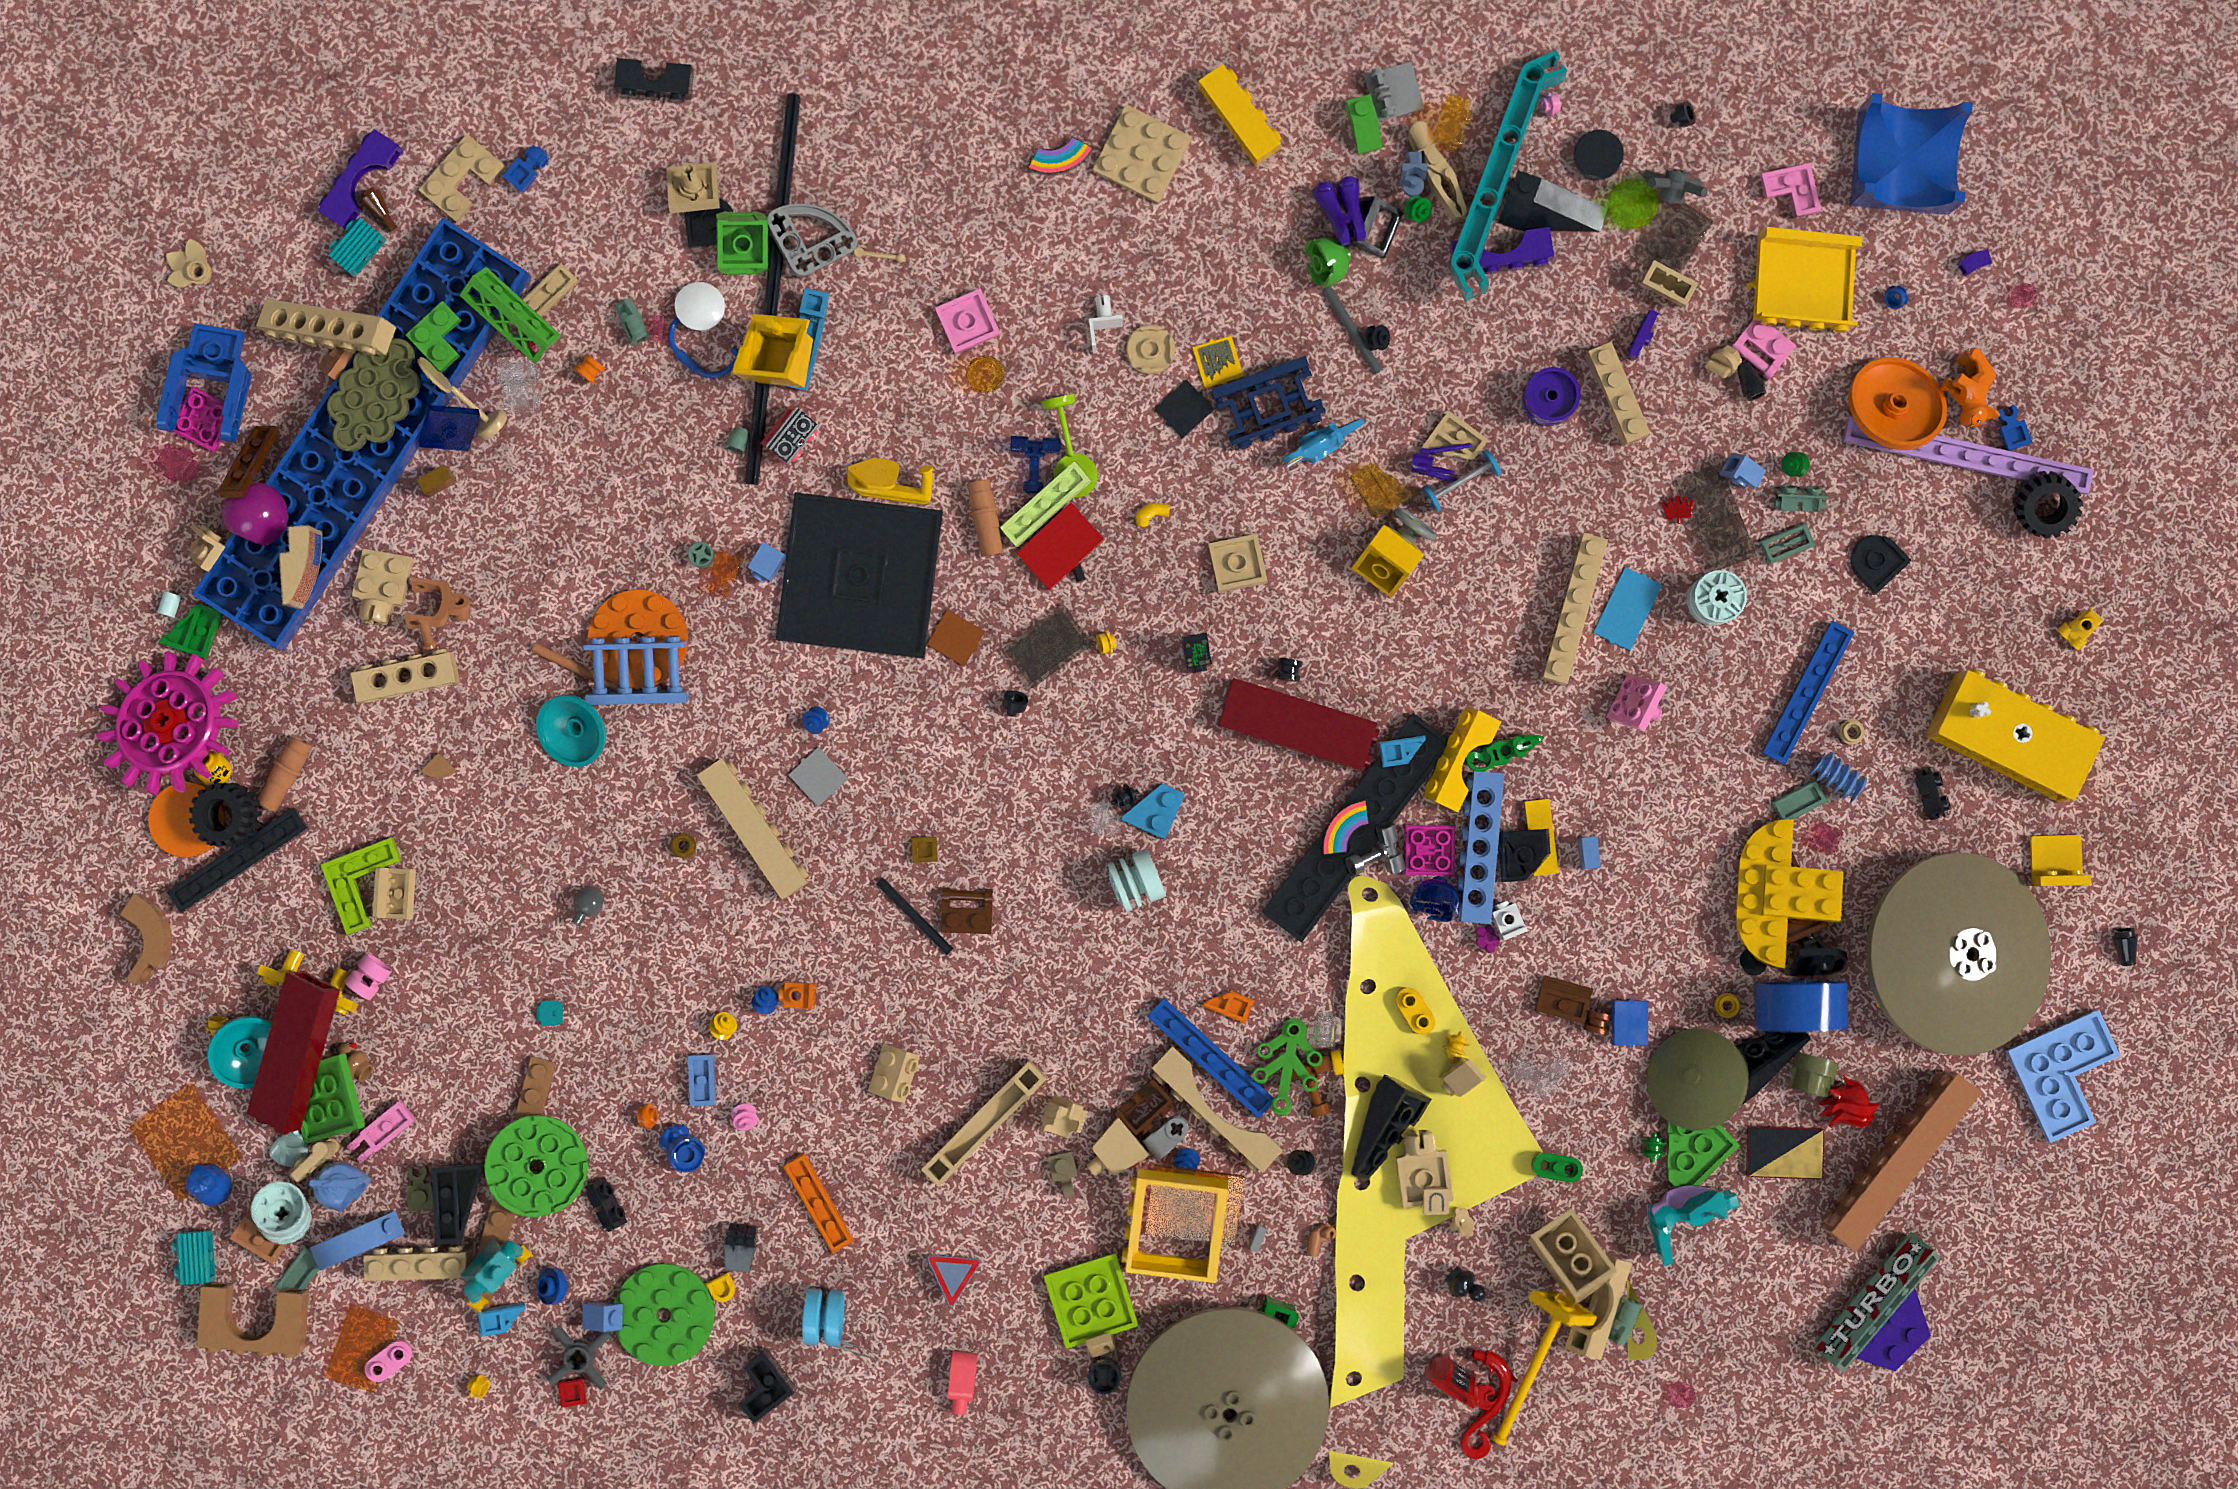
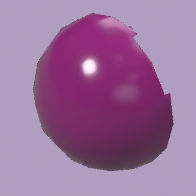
(257, 516)

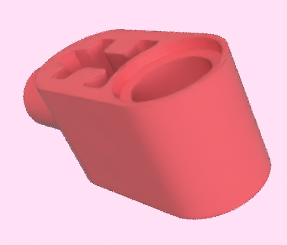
(962, 1380)

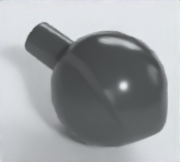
(587, 903)

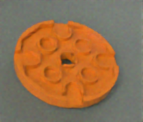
(634, 613)

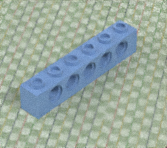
(1493, 785)

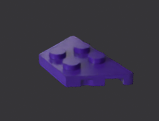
(1898, 1336)

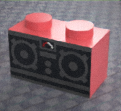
(790, 434)

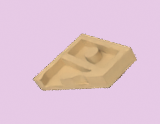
(1455, 431)

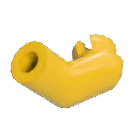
(1149, 511)

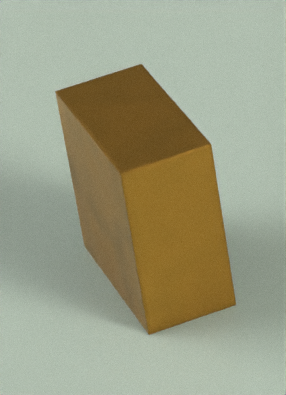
(436, 480)

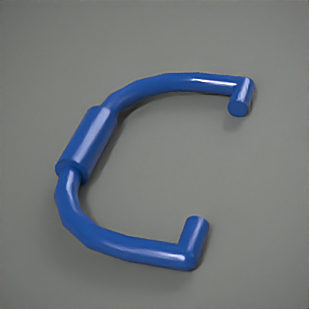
(689, 362)

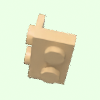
(394, 893)
(894, 1073)

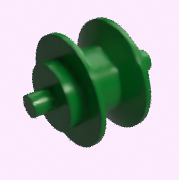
(1418, 209)
(1795, 464)
(1653, 1147)

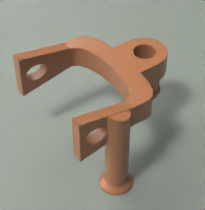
(451, 604)

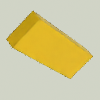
(1539, 817)

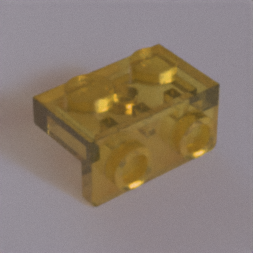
(1451, 122)

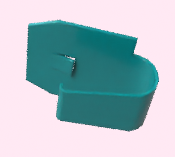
(550, 1013)

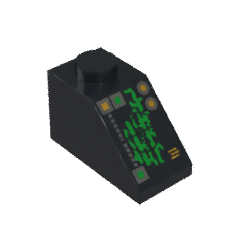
(1196, 652)

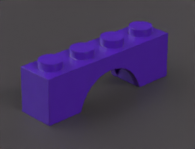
(375, 154)
(1533, 249)

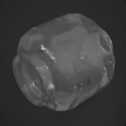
(1325, 1029)

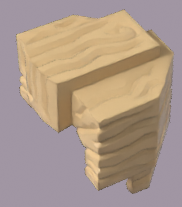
(1063, 1117)

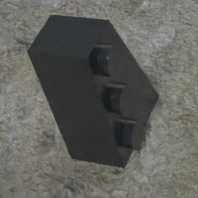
(453, 1199)

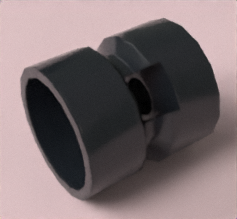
(1104, 1375)

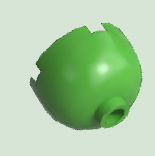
(1328, 259)

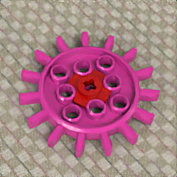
(168, 723)

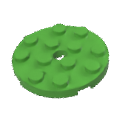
(539, 1192)
(690, 1309)

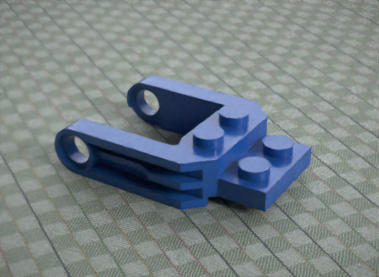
(211, 356)

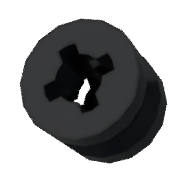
(1288, 669)

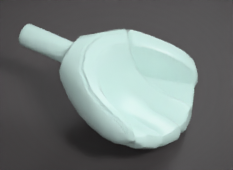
(289, 1149)

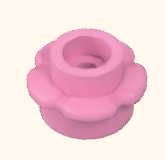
(1550, 104)

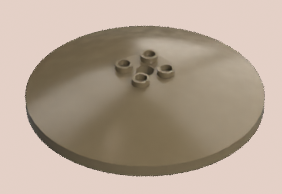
(1921, 960)
(1220, 1363)

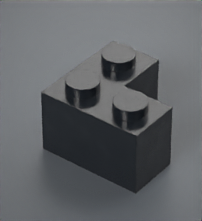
(772, 1386)

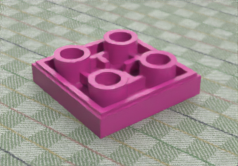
(201, 419)
(1429, 850)

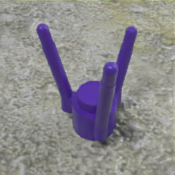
(1423, 463)

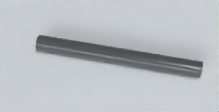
(1352, 330)

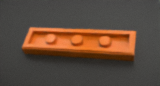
(818, 1203)

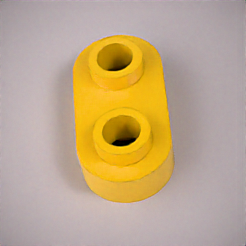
(1415, 1011)

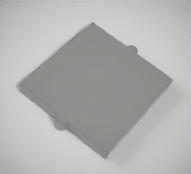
(818, 776)

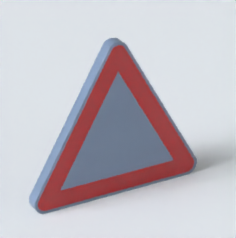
(952, 1274)

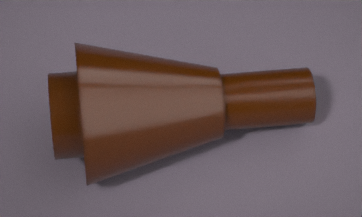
(375, 203)

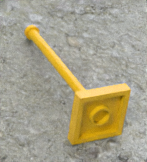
(1562, 1311)

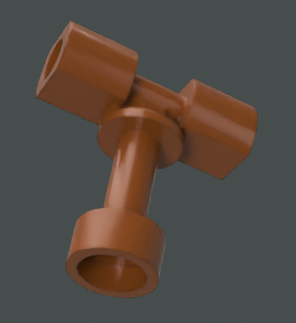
(1318, 1108)

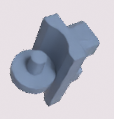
(1412, 174)

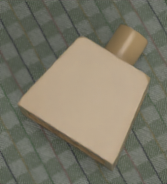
(1116, 1149)

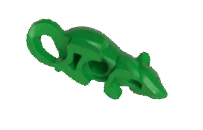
(1501, 752)

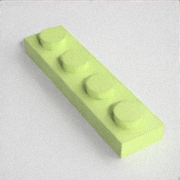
(1045, 504)

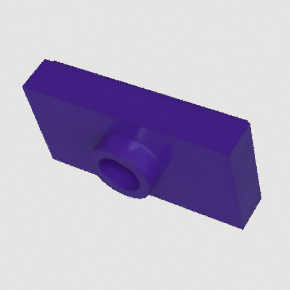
(1643, 335)

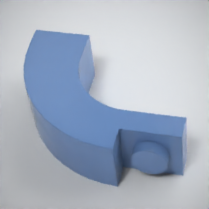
(357, 1240)

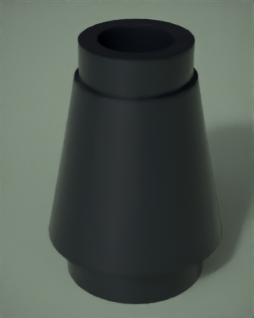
(1751, 383)
(2126, 945)

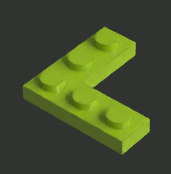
(342, 884)

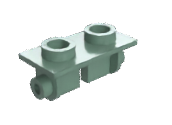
(1810, 498)

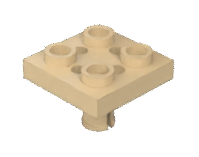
(691, 183)

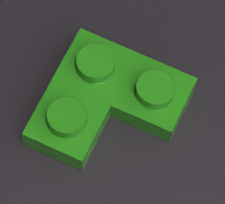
(430, 334)

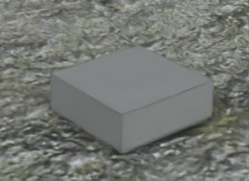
(1257, 1237)

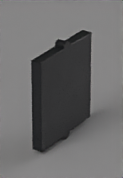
(1184, 409)

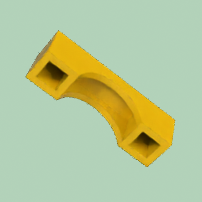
(1471, 731)

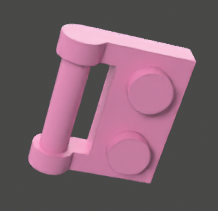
(1769, 342)

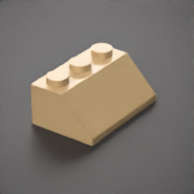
(1572, 1256)

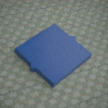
(1629, 1023)

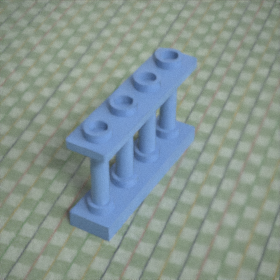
(624, 693)

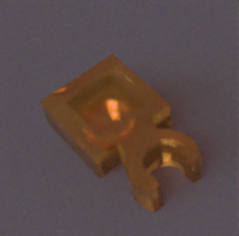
(725, 569)

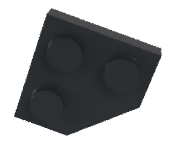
(1522, 853)

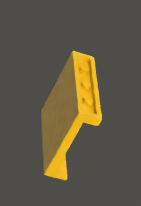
(1805, 279)

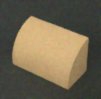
(1668, 284)

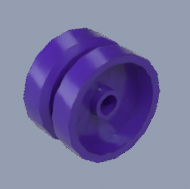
(1557, 383)

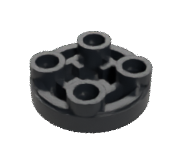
(1598, 155)

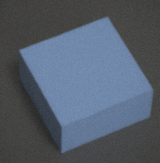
(1589, 853)

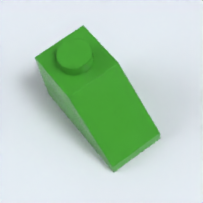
(1363, 124)

